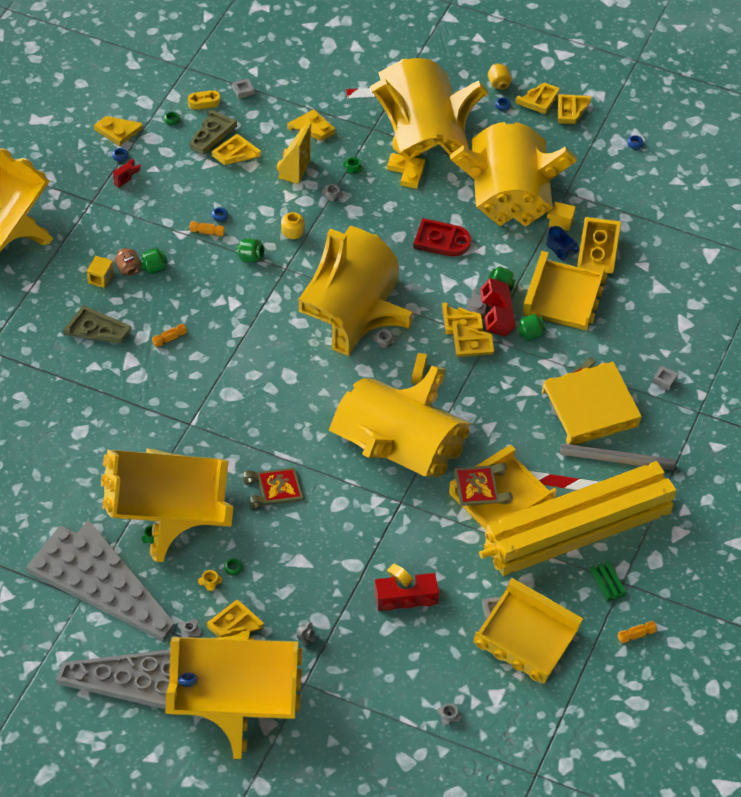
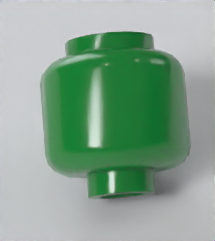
(250, 250)
(153, 260)
(503, 275)
(531, 327)

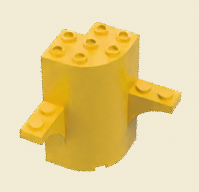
(423, 106)
(512, 172)
(19, 191)
(353, 288)
(402, 424)
(166, 489)
(235, 681)

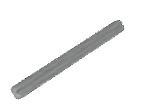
(615, 456)

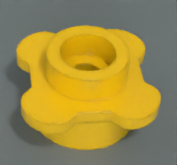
(210, 575)

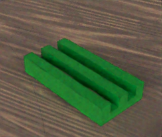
(601, 568)

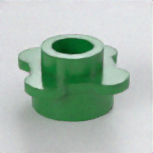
(353, 165)
(147, 535)

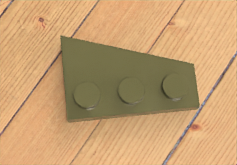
(212, 132)
(97, 326)

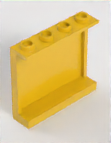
(564, 293)
(592, 403)
(518, 480)
(528, 631)

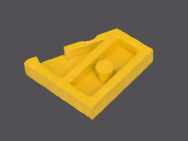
(539, 98)
(571, 107)
(320, 127)
(117, 129)
(235, 150)
(462, 316)
(471, 341)
(234, 620)

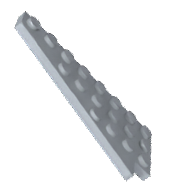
(94, 573)
(129, 677)

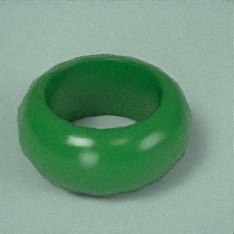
(174, 121)
(233, 561)

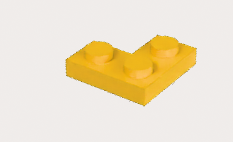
(411, 169)

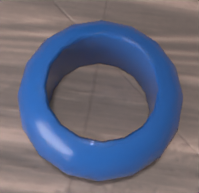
(501, 107)
(635, 138)
(120, 158)
(219, 210)
(188, 680)

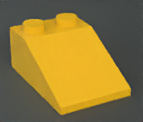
(296, 156)
(599, 244)

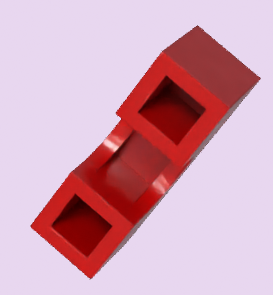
(501, 317)
(391, 596)

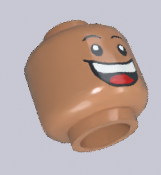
(127, 262)

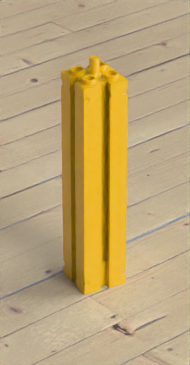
(578, 518)

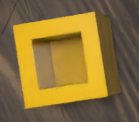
(561, 215)
(100, 271)

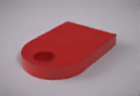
(441, 238)

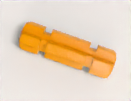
(205, 228)
(169, 335)
(637, 632)

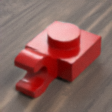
(124, 173)

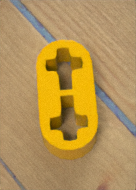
(204, 100)
(419, 368)
(401, 576)

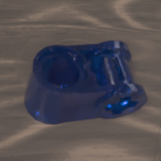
(561, 242)

